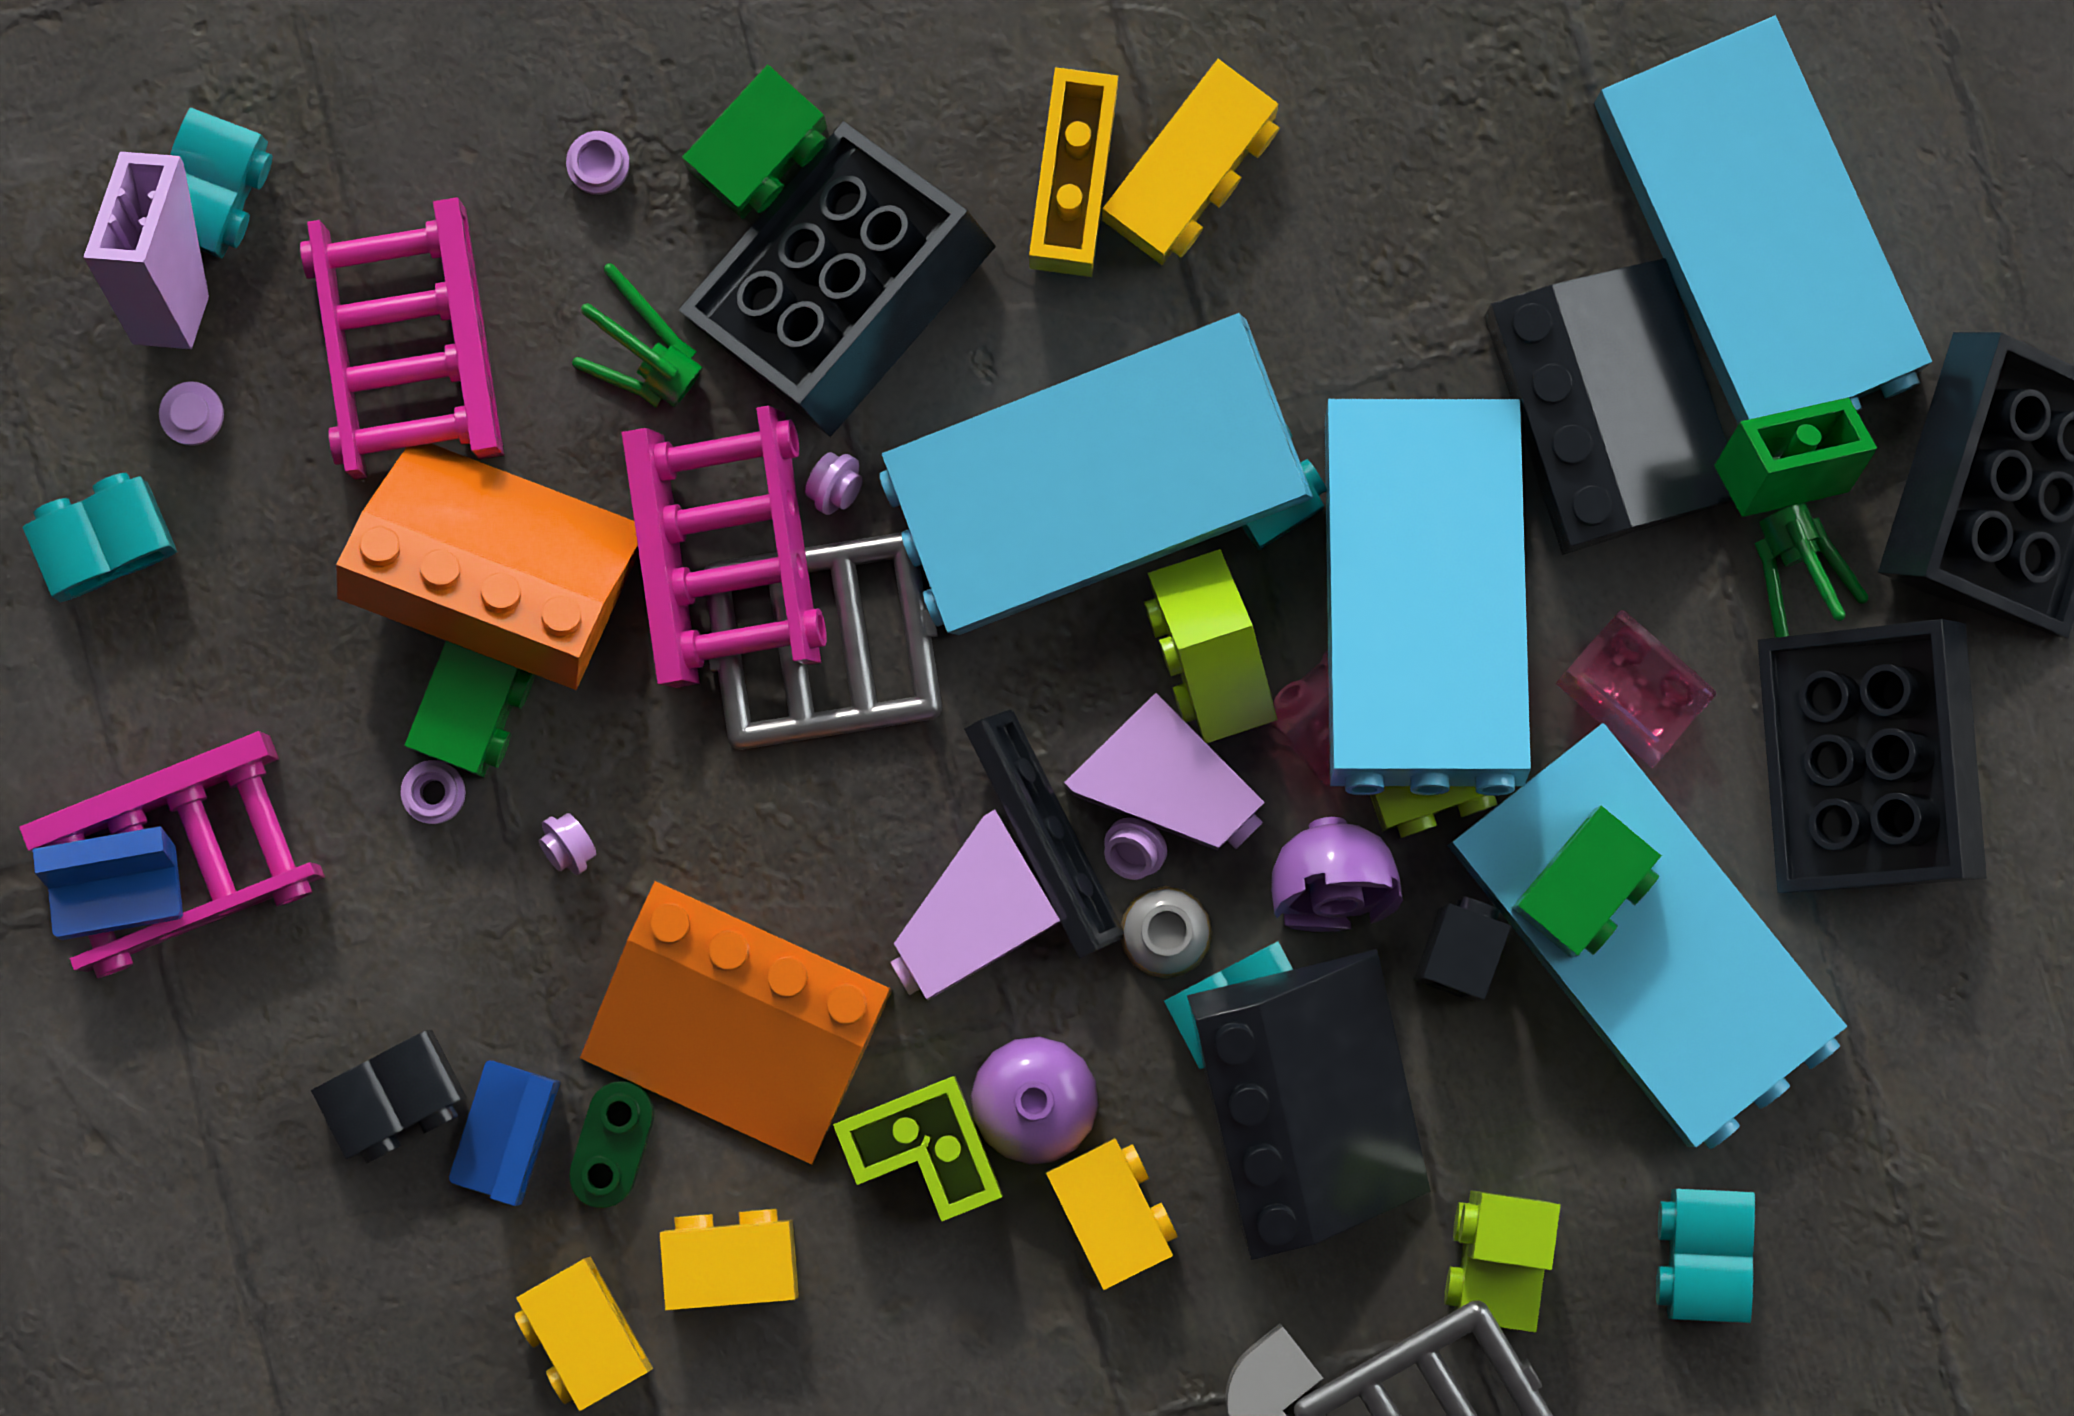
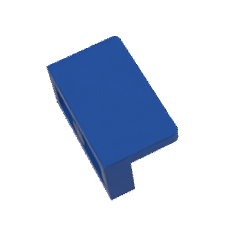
(110, 882)
(504, 1132)

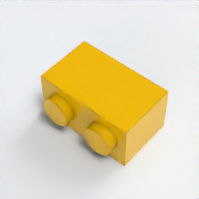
(1111, 1212)
(728, 1262)
(582, 1335)

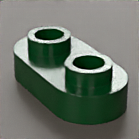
(610, 1144)

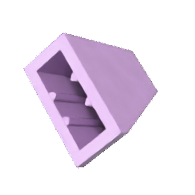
(150, 252)
(1169, 778)
(973, 914)

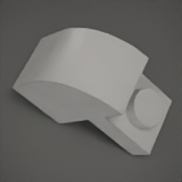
(1269, 1376)

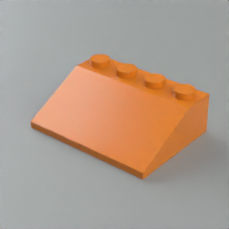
(488, 562)
(734, 1022)

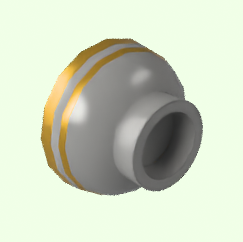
(1166, 932)

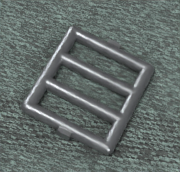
(865, 711)
(1423, 1351)

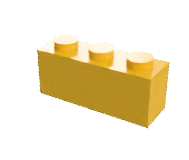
(1192, 163)
(1073, 172)

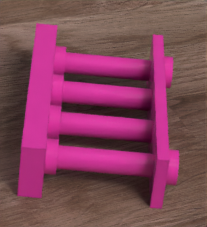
(454, 299)
(663, 524)
(183, 791)

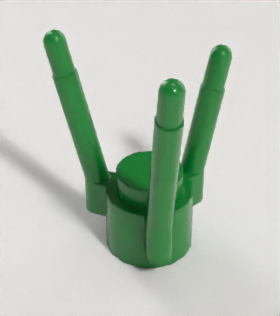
(666, 371)
(1797, 539)

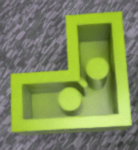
(1210, 647)
(925, 1128)
(1503, 1256)

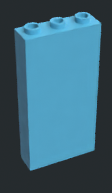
(1762, 227)
(1094, 476)
(1426, 595)
(1690, 979)

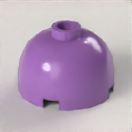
(1333, 875)
(1034, 1100)

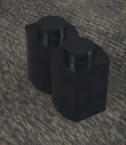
(389, 1096)

